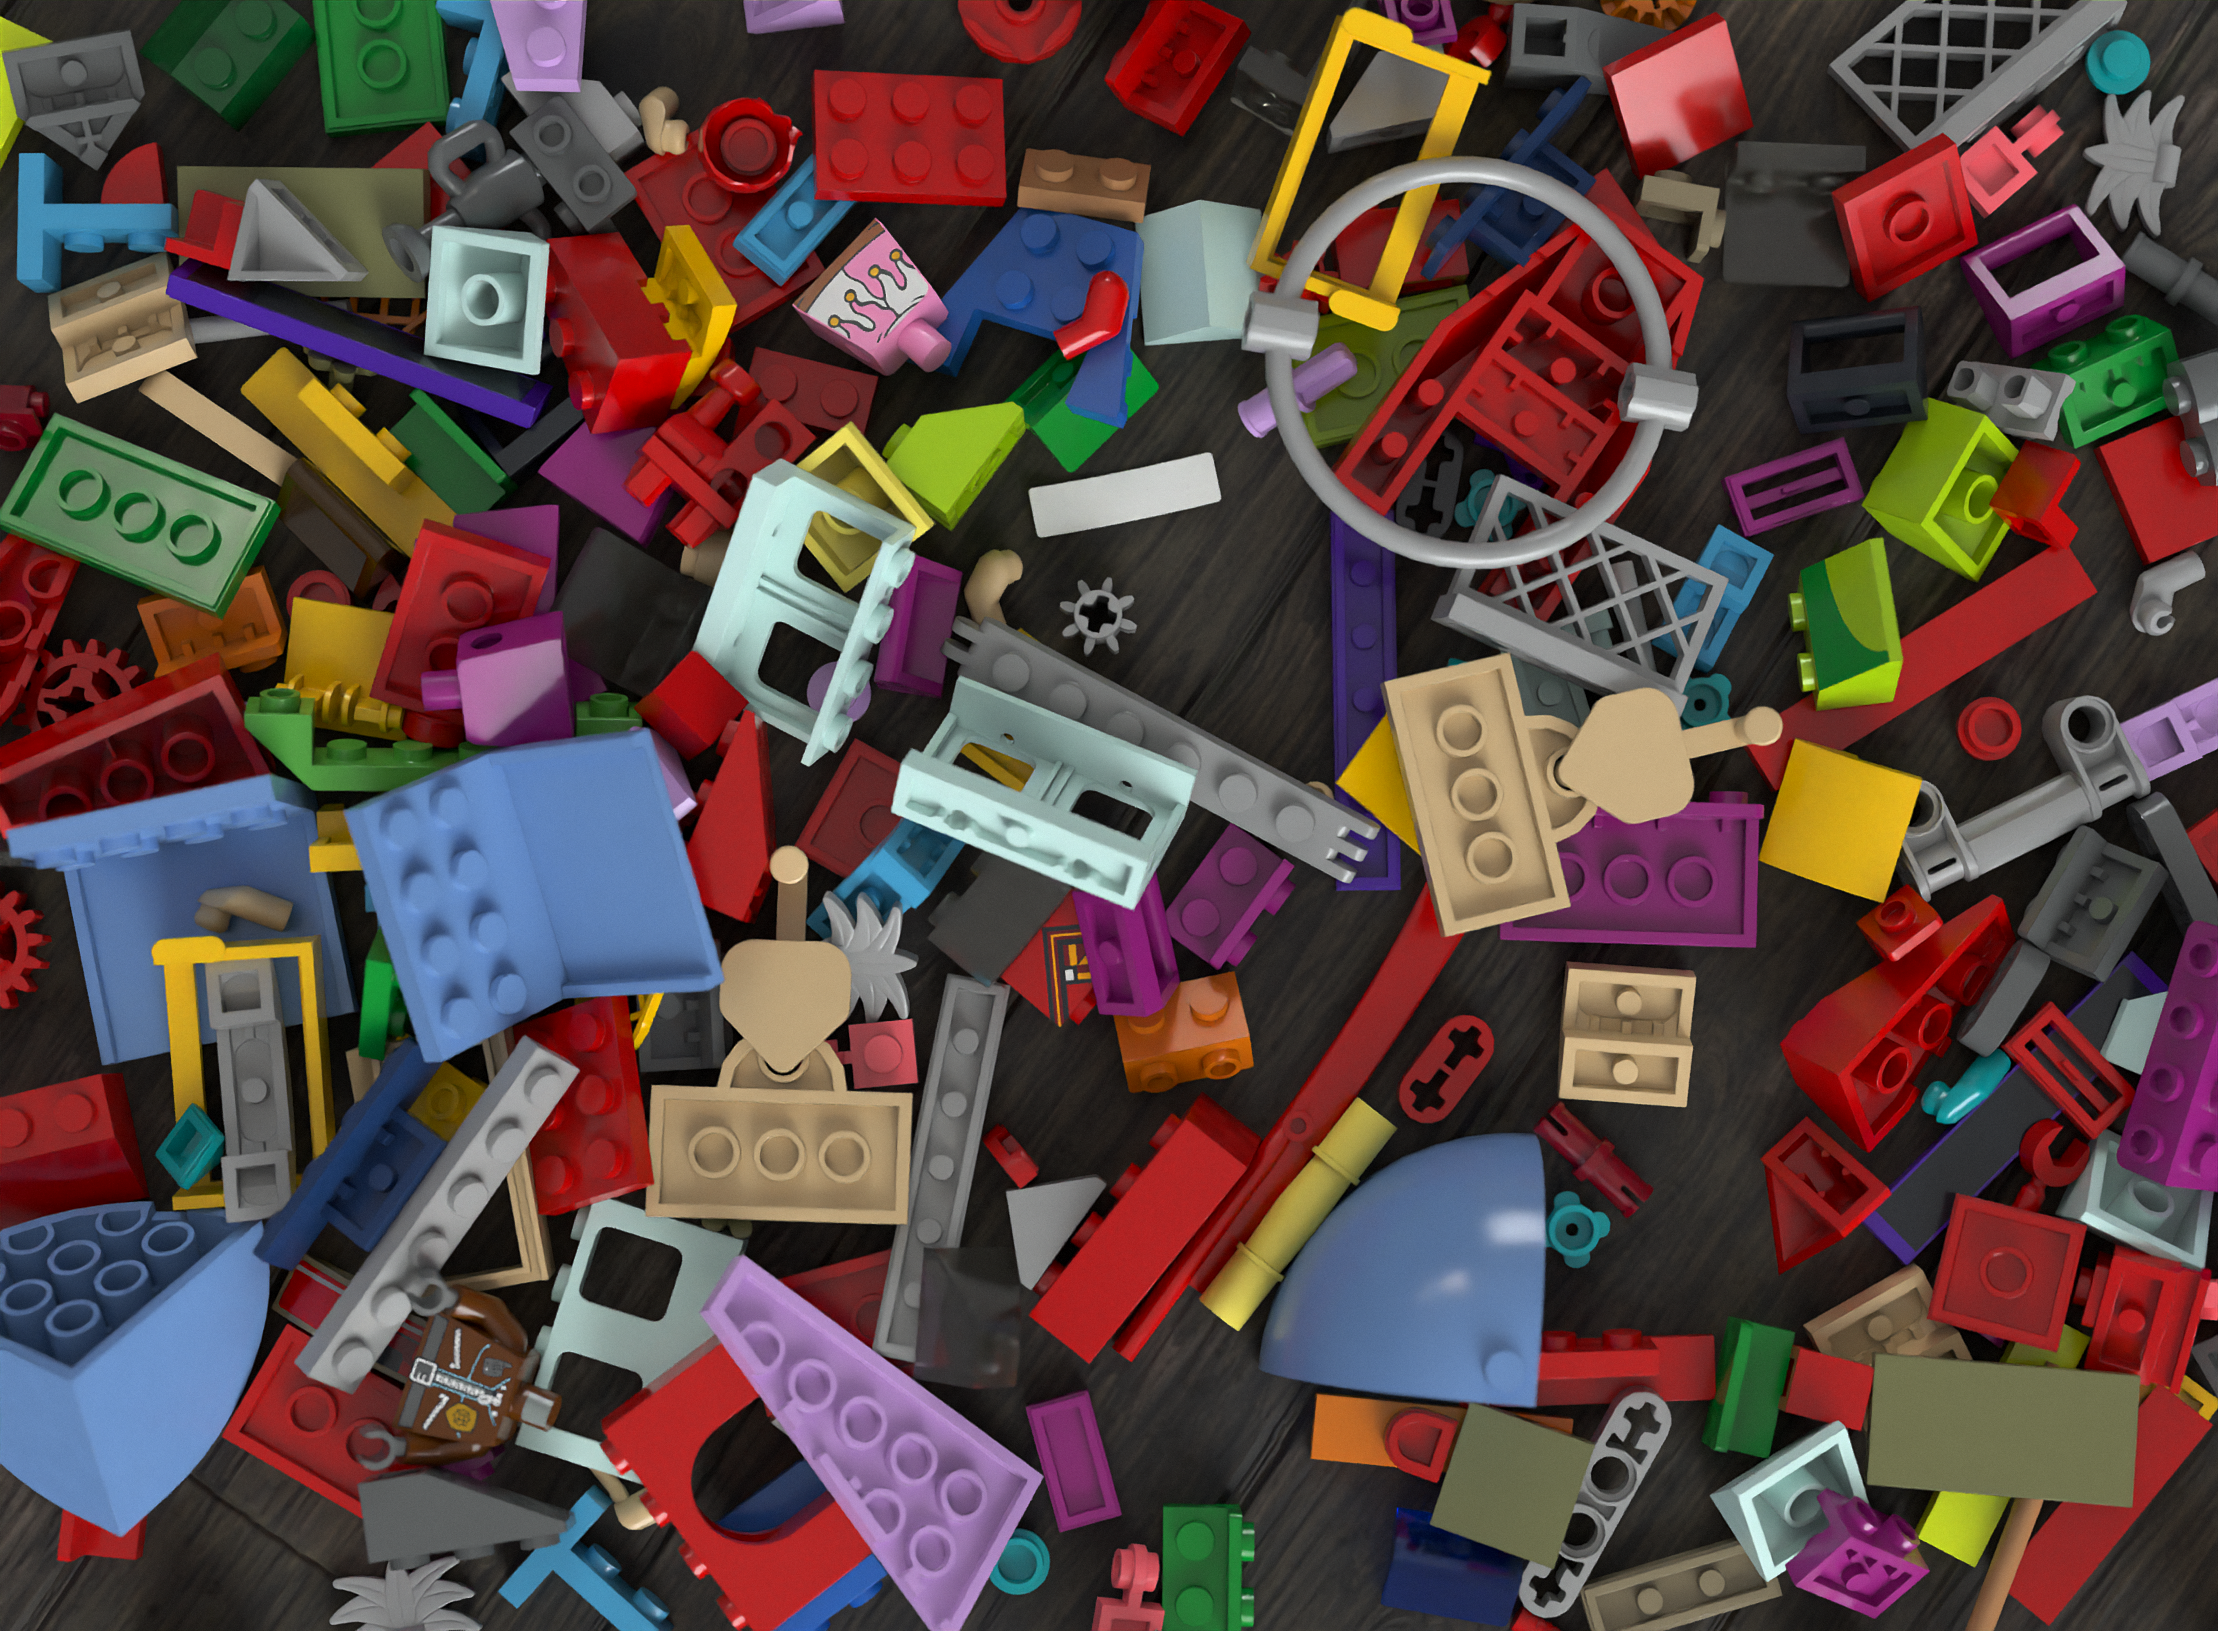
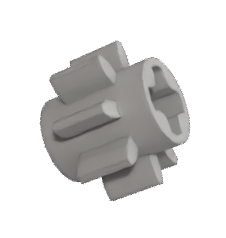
(1107, 631)

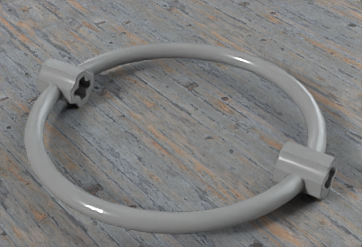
(1649, 395)

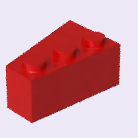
(610, 334)

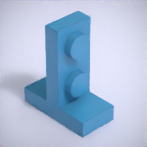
(483, 63)
(84, 228)
(898, 869)
(590, 1573)

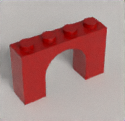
(761, 1572)

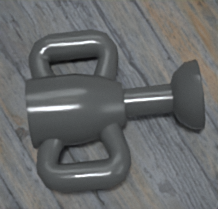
(485, 199)

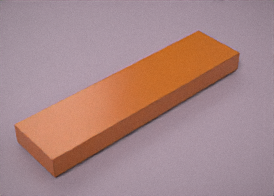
(1354, 1426)

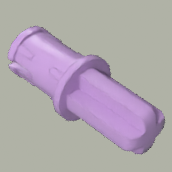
(1310, 383)

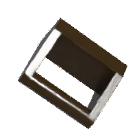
(338, 530)

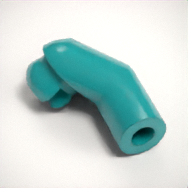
(1970, 1090)

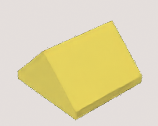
(856, 468)

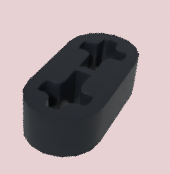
(1443, 489)

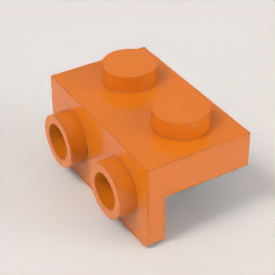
(246, 637)
(1189, 1039)

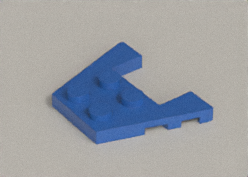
(1039, 281)

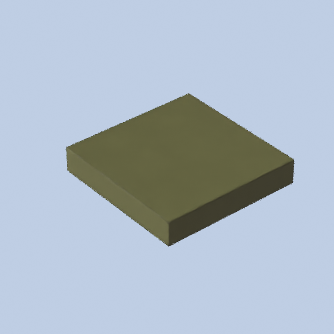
(1512, 1483)

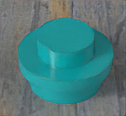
(2117, 62)
(1022, 1563)

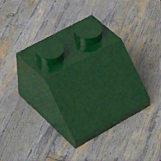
(229, 52)

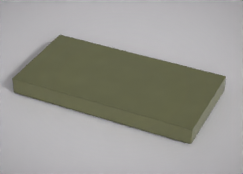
(347, 202)
(2002, 1429)

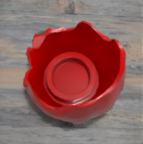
(746, 145)

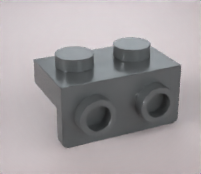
(574, 166)
(2091, 904)
(685, 1031)

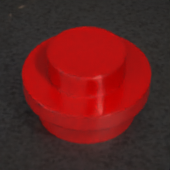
(1988, 728)

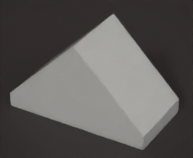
(1045, 1218)

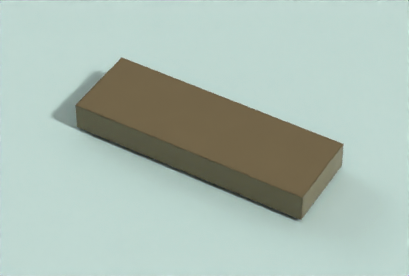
(1676, 1590)

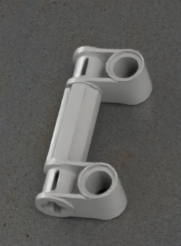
(2032, 816)

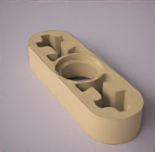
(218, 425)

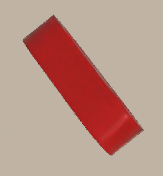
(1457, 1078)

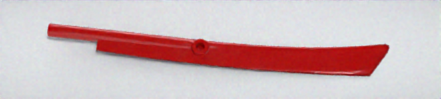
(1319, 1104)

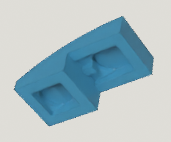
(1744, 566)

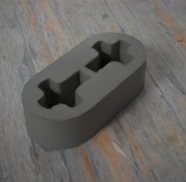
(2003, 998)

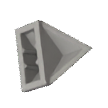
(286, 241)

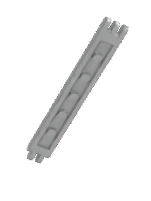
(1227, 777)

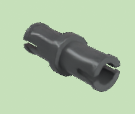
(2174, 276)

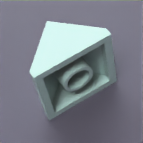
(1197, 272)
(487, 297)
(2137, 1210)
(1776, 1503)

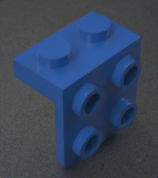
(776, 1504)

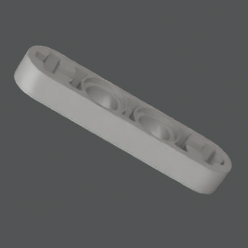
(1602, 1505)

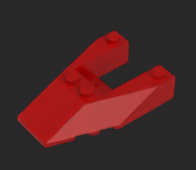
(1534, 374)

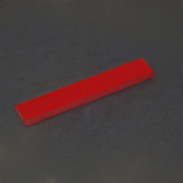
(1940, 654)

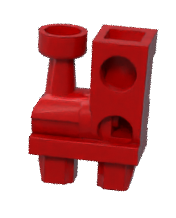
(703, 466)

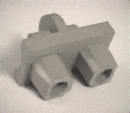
(2013, 398)

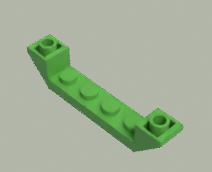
(287, 729)

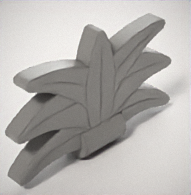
(2134, 161)
(871, 954)
(406, 1600)

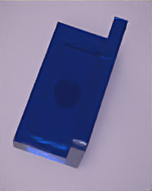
(1448, 1573)

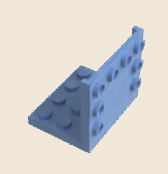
(138, 880)
(532, 885)

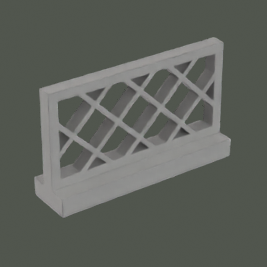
(2000, 92)
(1559, 651)

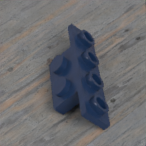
(1507, 221)
(365, 1168)

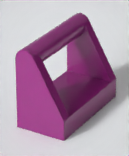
(2057, 303)
(921, 622)
(1128, 952)

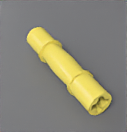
(1297, 1214)

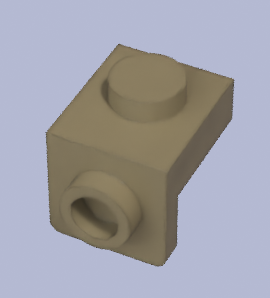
(1675, 199)

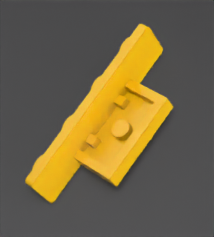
(361, 464)

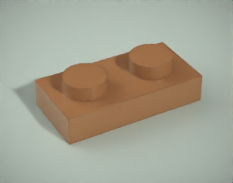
(1084, 185)

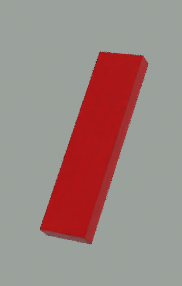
(2083, 1534)

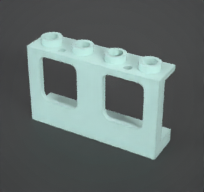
(764, 586)
(1037, 822)
(622, 1337)

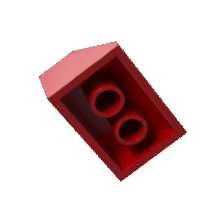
(68, 1149)

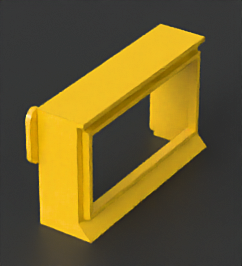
(1377, 303)
(179, 964)

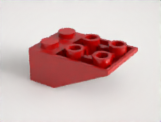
(736, 824)

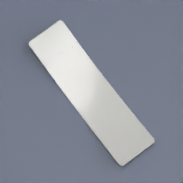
(1125, 496)

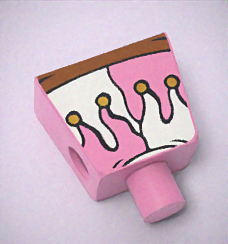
(877, 306)

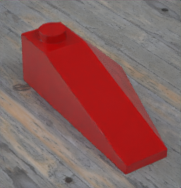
(30, 598)
(1878, 1031)

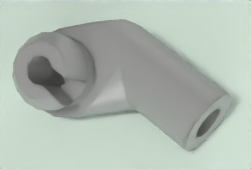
(2156, 590)

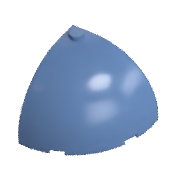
(1423, 1279)
(123, 1350)

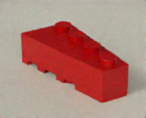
(133, 748)
(1145, 1227)

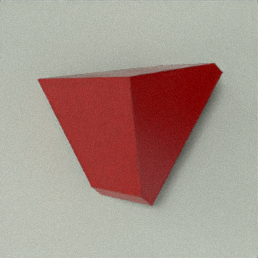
(1815, 1193)

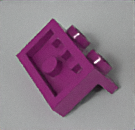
(1227, 896)
(1860, 1558)

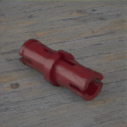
(1593, 1159)

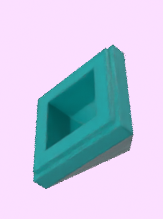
(192, 1147)

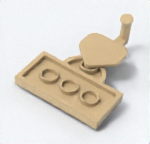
(1494, 801)
(773, 1141)

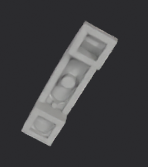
(254, 1087)

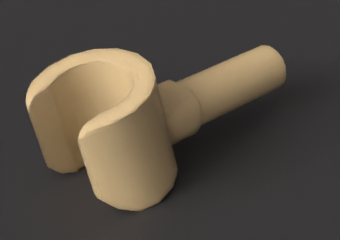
(628, 1507)

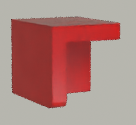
(210, 229)
(2032, 491)
(691, 705)
(1826, 1387)
(82, 1538)

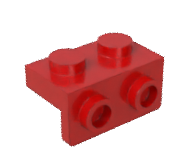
(1175, 61)

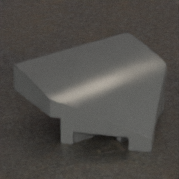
(77, 90)

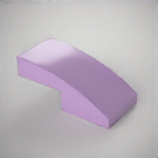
(2175, 730)

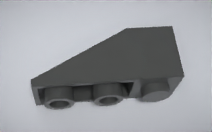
(1561, 43)
(442, 1510)

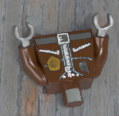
(465, 1382)

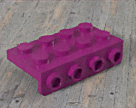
(1658, 880)
(2175, 1106)

